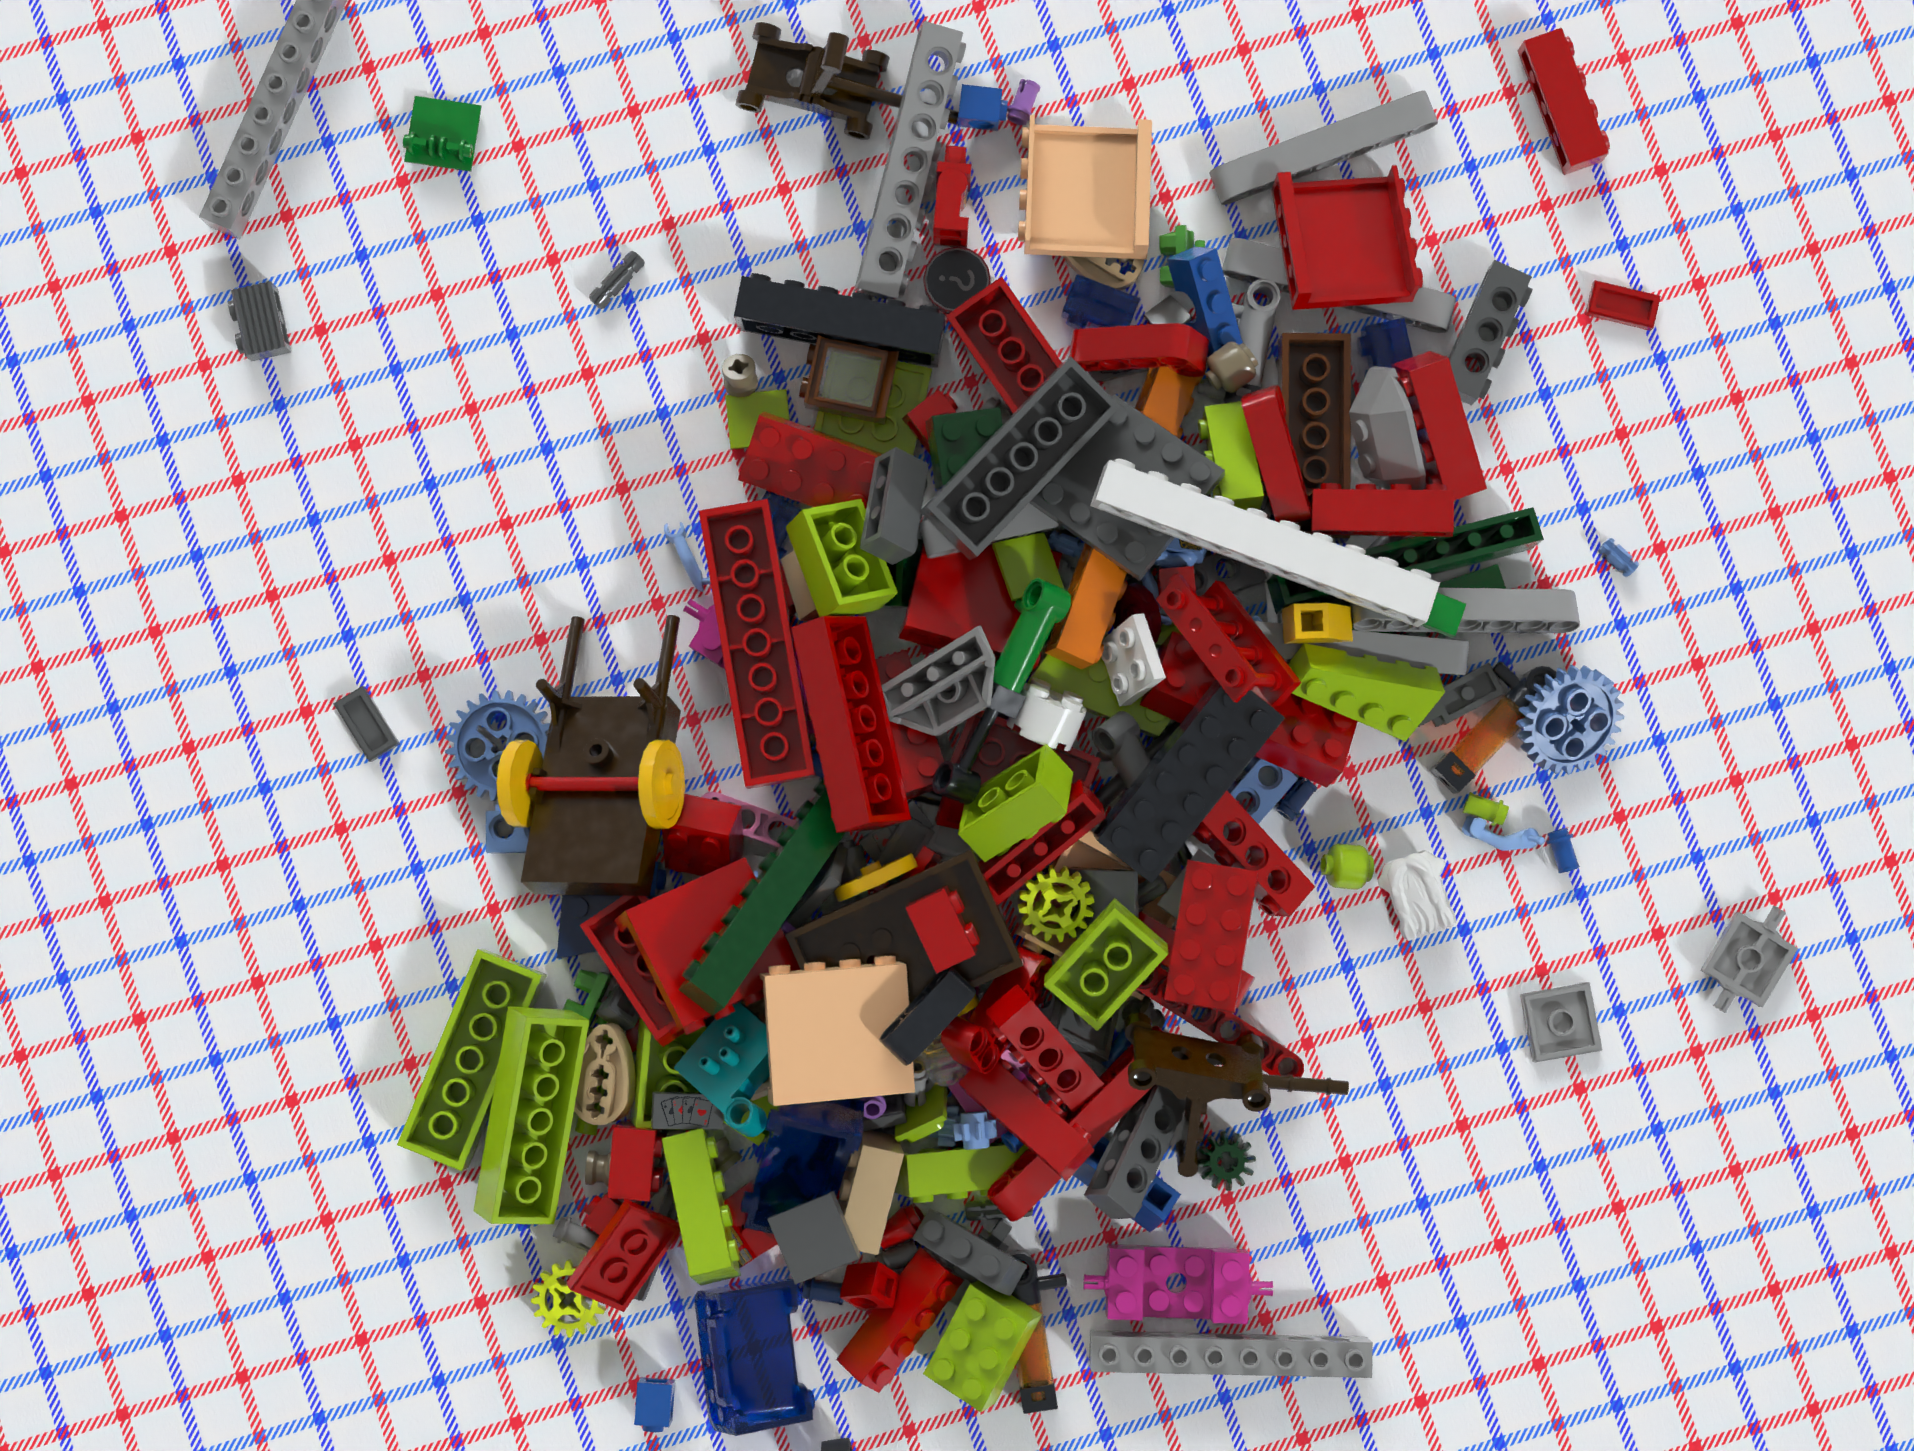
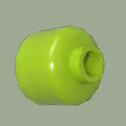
(1347, 866)

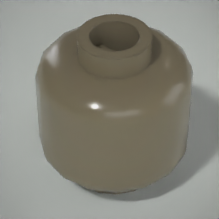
(1231, 367)

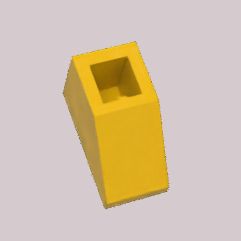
(1317, 623)

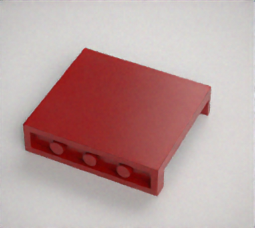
(1346, 241)
(958, 595)
(676, 926)

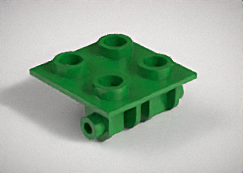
(442, 133)

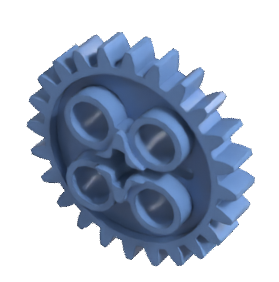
(520, 721)
(1570, 728)

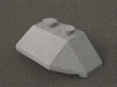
(1386, 432)
(943, 686)

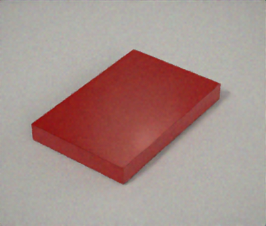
(624, 1255)

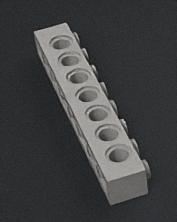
(930, 41)
(270, 115)
(1230, 1354)

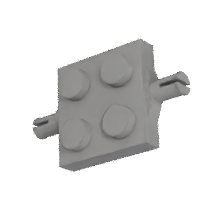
(1749, 959)

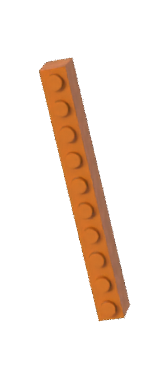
(1097, 580)

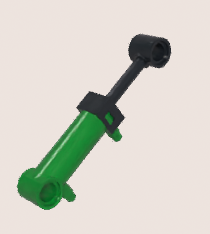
(1039, 610)

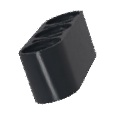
(927, 1015)

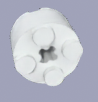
(1048, 715)

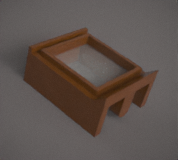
(849, 380)

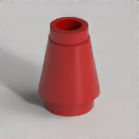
(902, 1225)

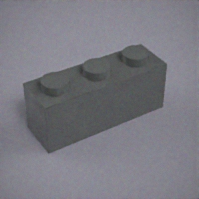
(894, 506)
(969, 1252)

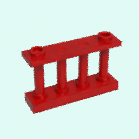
(1228, 641)

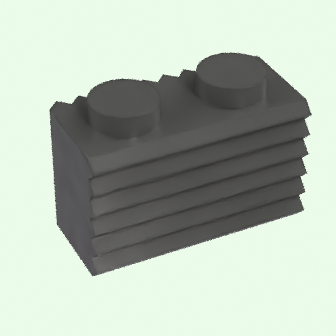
(259, 321)

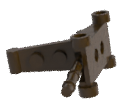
(821, 68)
(1190, 1072)

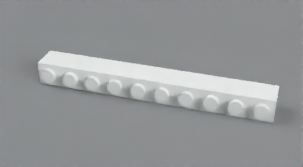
(1265, 543)

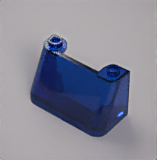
(802, 1157)
(751, 1357)

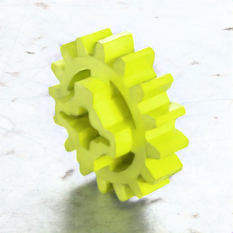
(1066, 895)
(556, 1288)

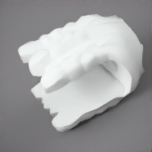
(1418, 893)

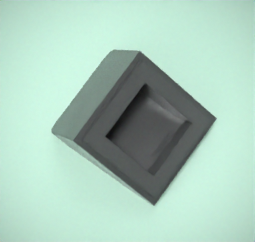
(1168, 312)
(618, 1009)

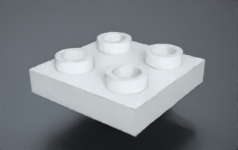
(1132, 660)

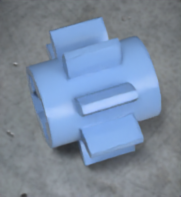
(975, 1130)
(946, 1134)

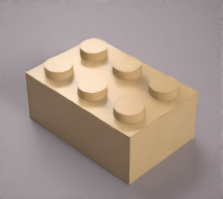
(870, 1187)

